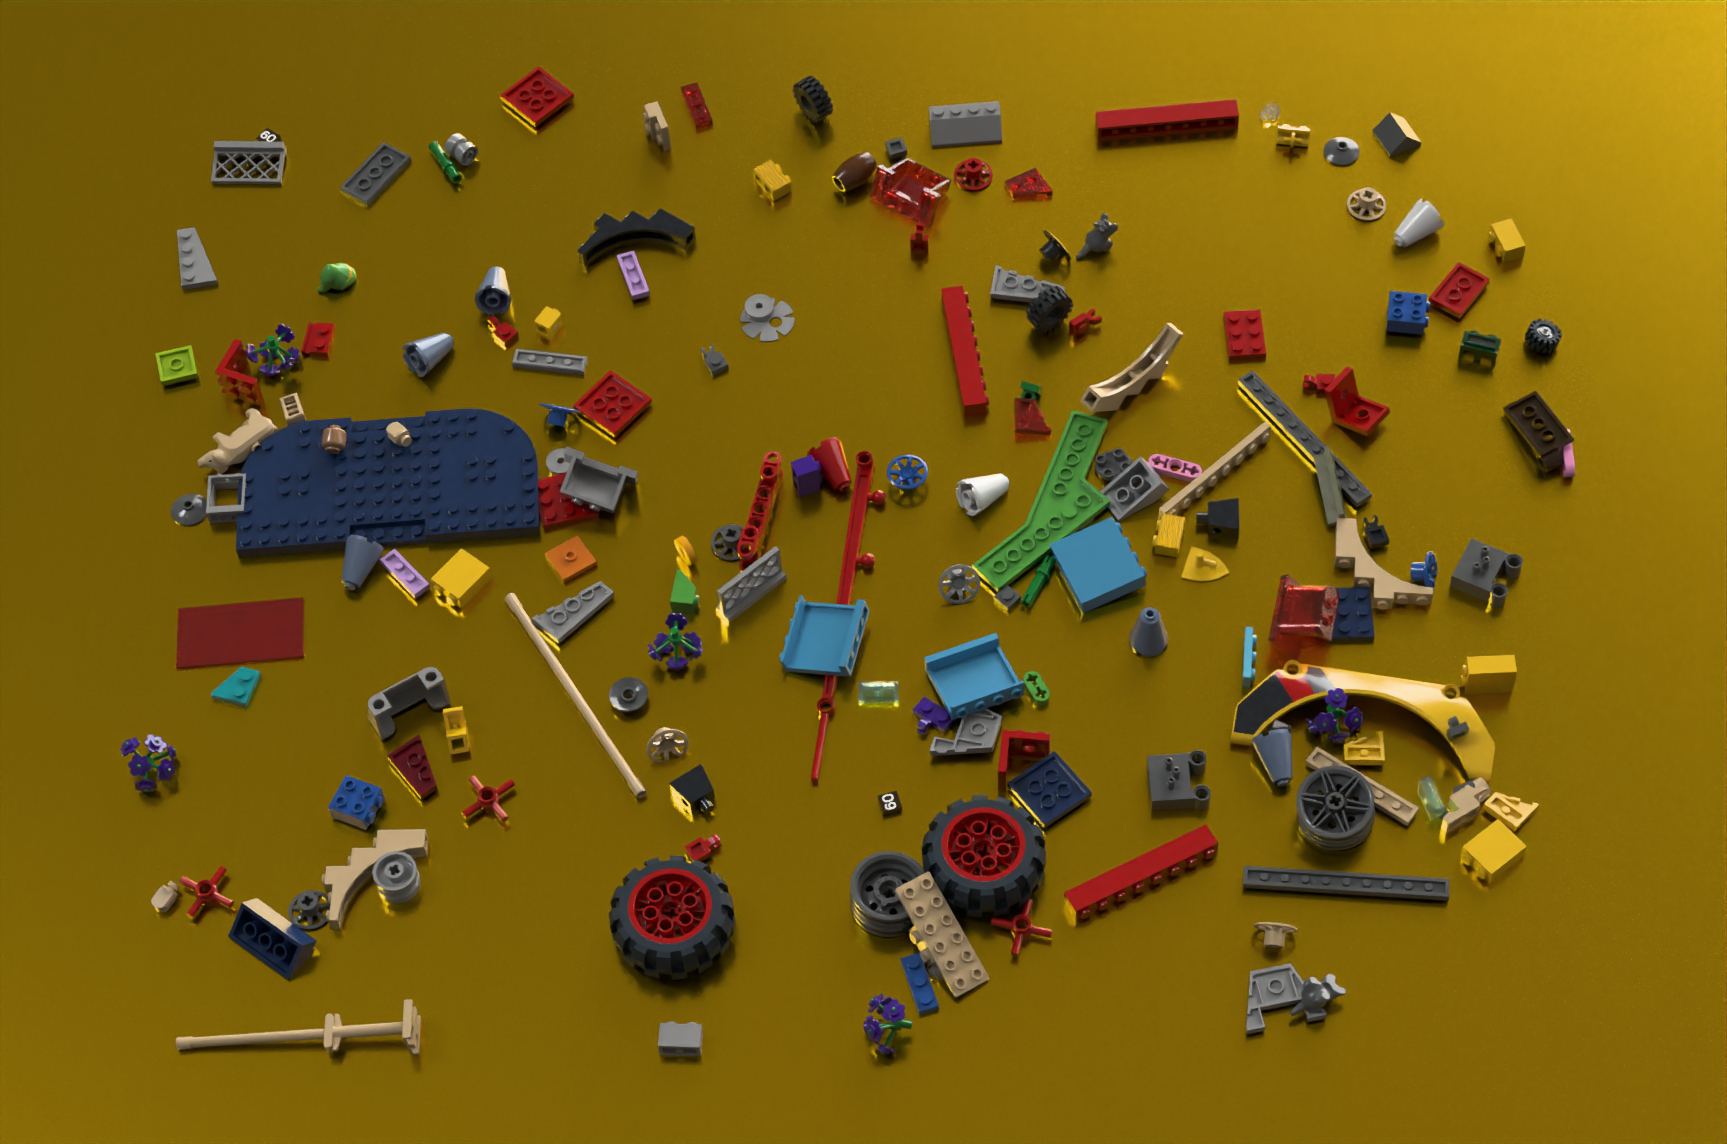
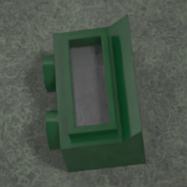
(1480, 345)

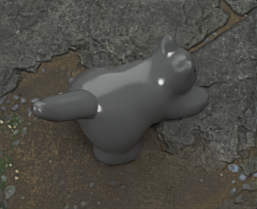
(1098, 238)
(1317, 994)

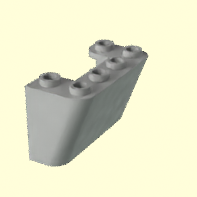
(423, 684)

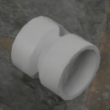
(461, 149)

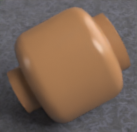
(334, 439)

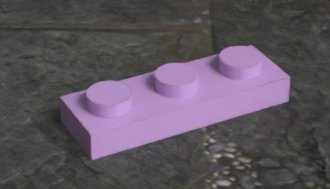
(633, 275)
(404, 573)

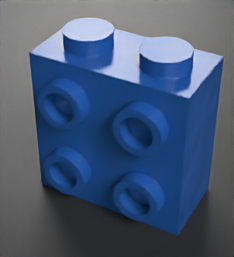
(1407, 312)
(356, 802)

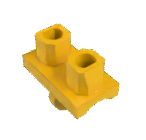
(1293, 136)

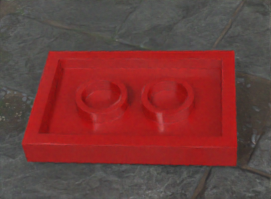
(1459, 290)
(1244, 334)

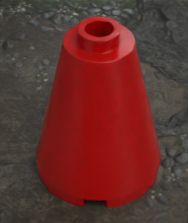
(832, 463)

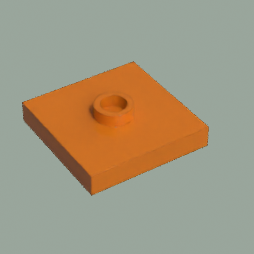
(571, 558)

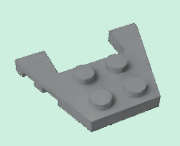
(975, 735)
(1273, 989)

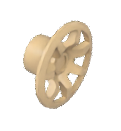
(1366, 201)
(665, 742)
(1275, 936)

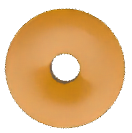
(685, 550)

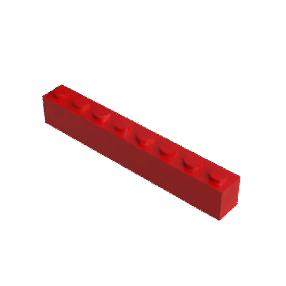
(1167, 119)
(963, 350)
(1141, 872)

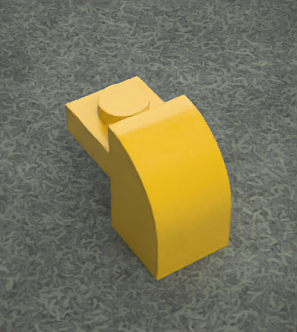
(456, 730)

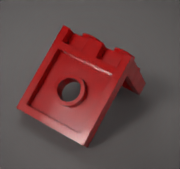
(233, 382)
(1347, 405)
(1020, 745)

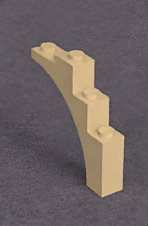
(1150, 365)
(1386, 588)
(344, 881)

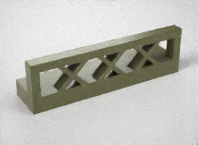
(1329, 486)

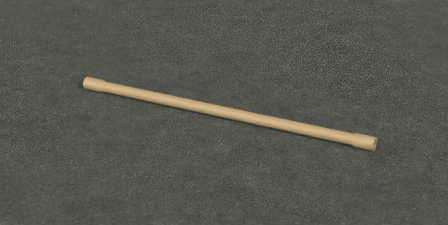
(633, 782)

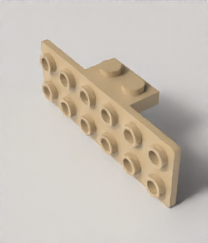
(940, 935)

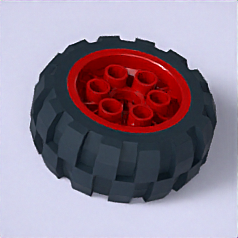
(991, 825)
(664, 885)

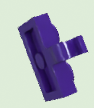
(931, 715)

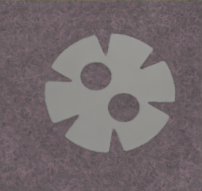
(768, 332)

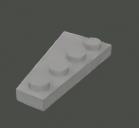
(194, 264)
(1015, 287)
(573, 612)

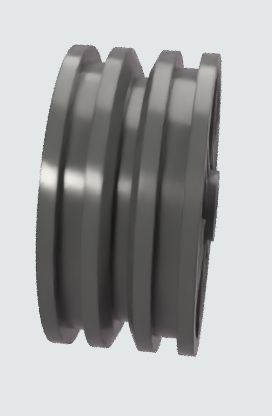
(1345, 833)
(882, 895)

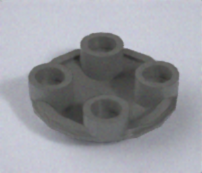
(1112, 463)

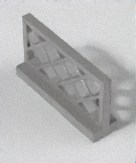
(250, 149)
(750, 591)

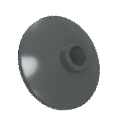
(1341, 151)
(189, 515)
(626, 688)

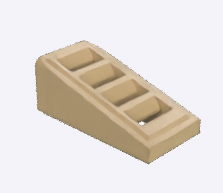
(294, 411)

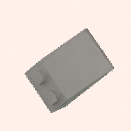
(1134, 489)

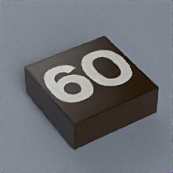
(269, 136)
(889, 803)

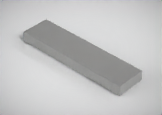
(550, 361)

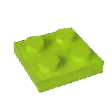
(176, 365)

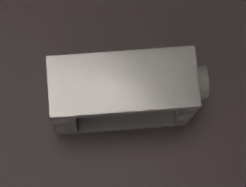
(227, 513)

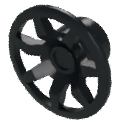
(1051, 249)

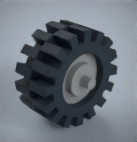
(1543, 335)

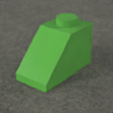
(684, 595)

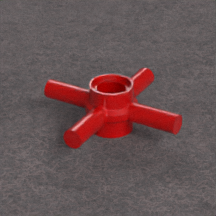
(488, 805)
(208, 898)
(1021, 934)

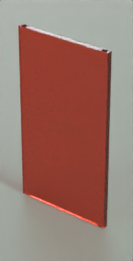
(240, 633)

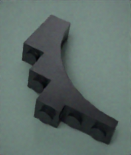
(635, 227)

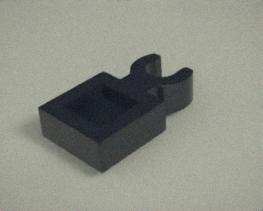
(1375, 534)

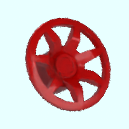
(973, 172)

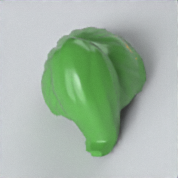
(336, 277)

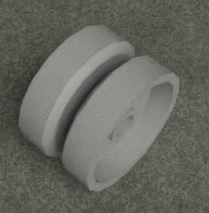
(396, 877)

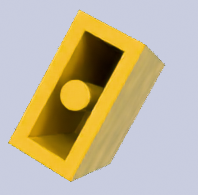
(461, 578)
(1488, 674)
(1493, 851)

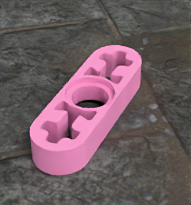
(1569, 465)
(1190, 467)

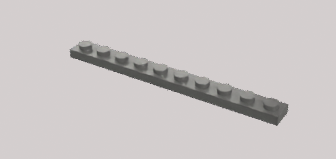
(1301, 434)
(1346, 883)

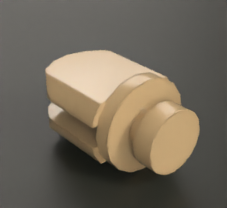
(398, 434)
(165, 897)

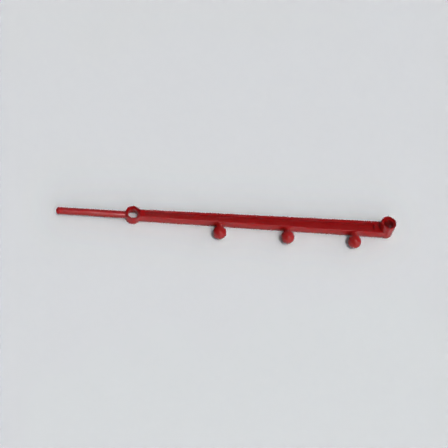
(851, 558)

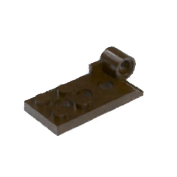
(1544, 449)

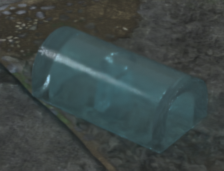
(878, 691)
(1431, 799)

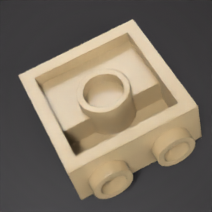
(656, 125)

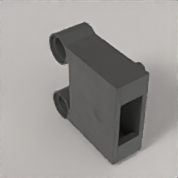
(1480, 569)
(1171, 782)

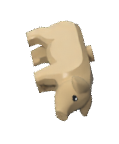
(239, 444)

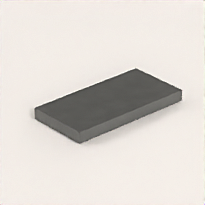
(375, 174)

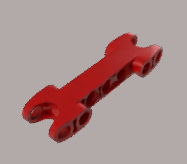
(767, 492)

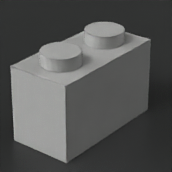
(680, 1039)

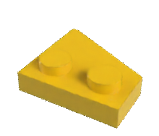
(1365, 751)
(1509, 810)

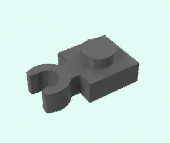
(714, 361)

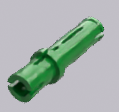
(448, 166)
(1041, 576)

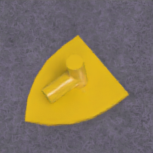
(1203, 566)

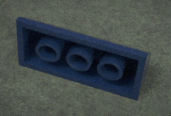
(271, 937)

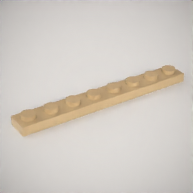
(1214, 472)

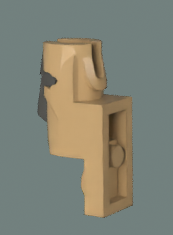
(1465, 803)

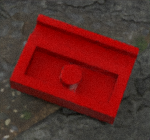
(318, 339)

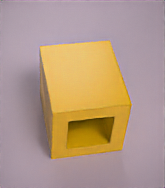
(548, 322)

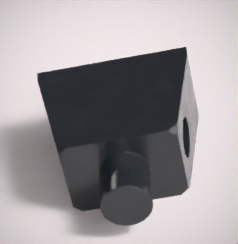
(1221, 518)
(694, 790)

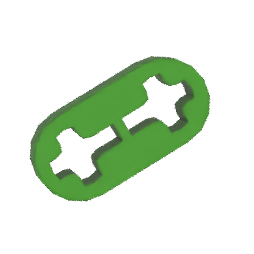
(1033, 690)

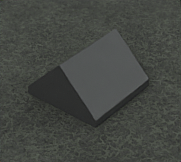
(1395, 134)

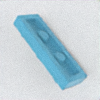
(1249, 657)

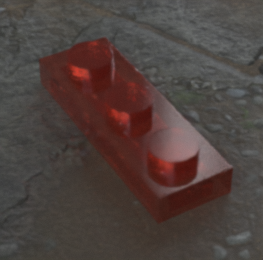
(696, 105)

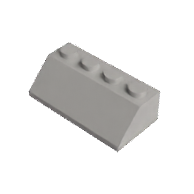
(965, 124)

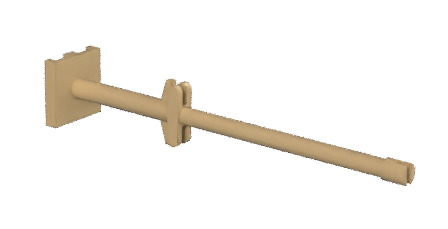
(331, 1033)

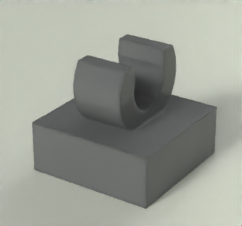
(1456, 730)

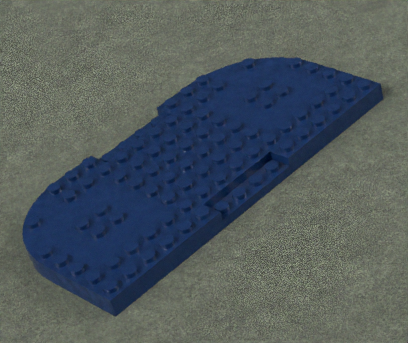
(456, 481)

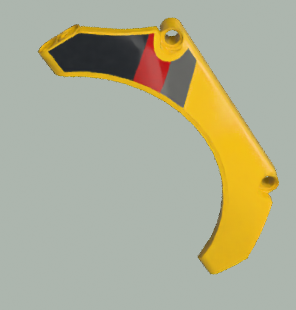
(1285, 692)

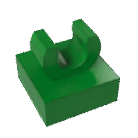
(1030, 389)

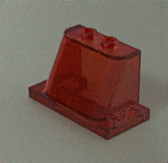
(910, 190)
(1302, 616)

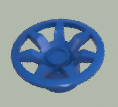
(557, 414)
(907, 475)
(1423, 570)

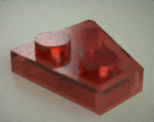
(1028, 185)
(1029, 418)

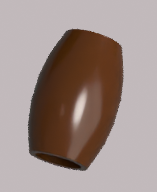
(854, 171)

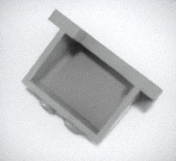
(594, 482)

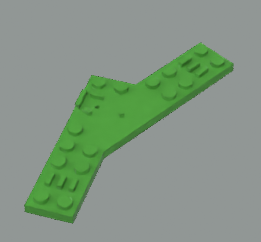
(1060, 508)

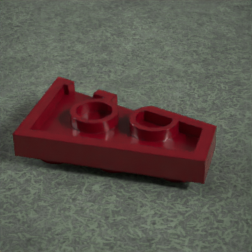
(414, 767)

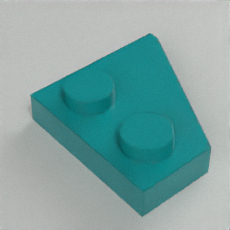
(238, 687)

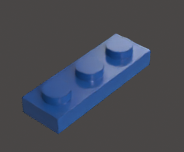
(919, 983)

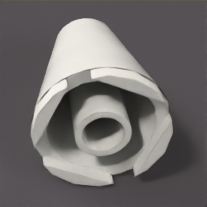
(1419, 223)
(980, 492)

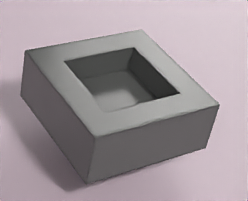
(896, 148)
(1007, 598)

